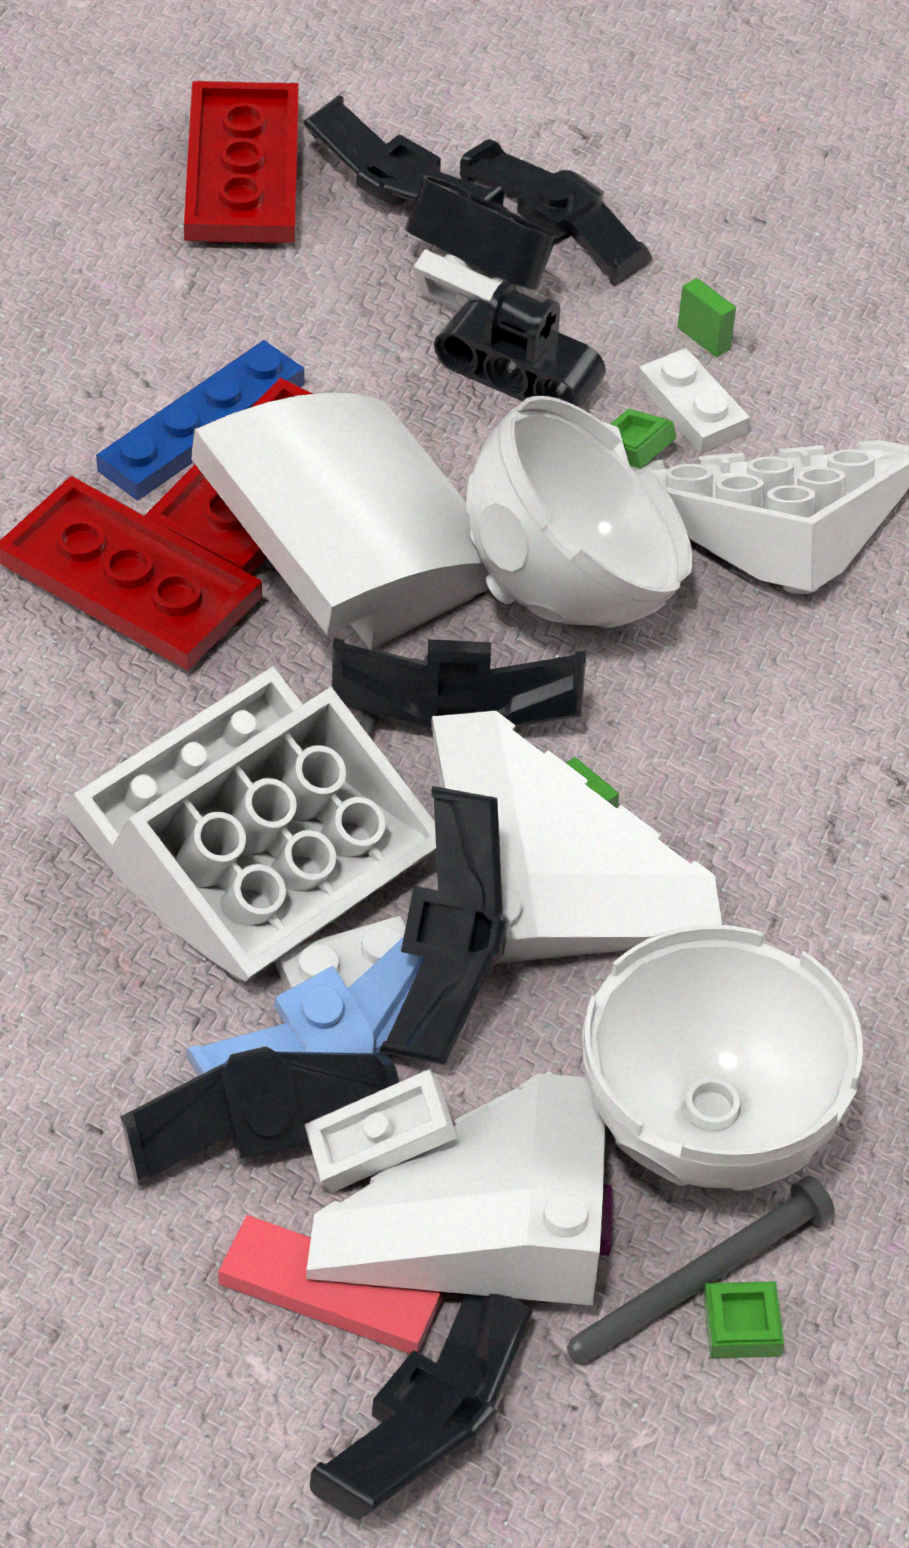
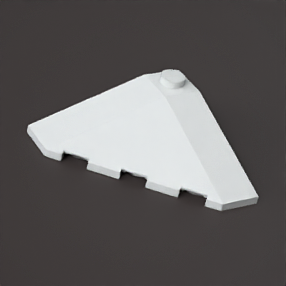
(791, 514)
(571, 862)
(487, 1213)

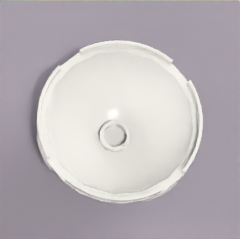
(571, 521)
(720, 1056)

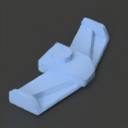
(327, 1014)

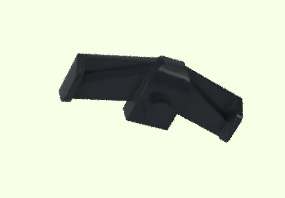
(382, 169)
(561, 204)
(457, 683)
(454, 927)
(254, 1098)
(428, 1408)

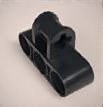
(481, 232)
(518, 348)

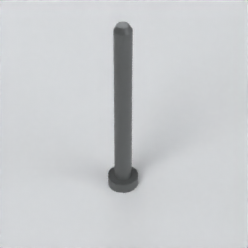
(808, 1204)

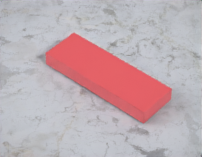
(273, 1267)

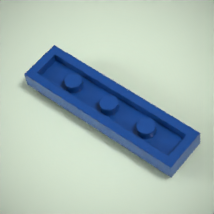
(165, 441)

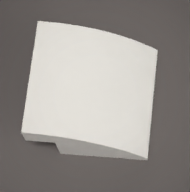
(345, 510)
(255, 822)

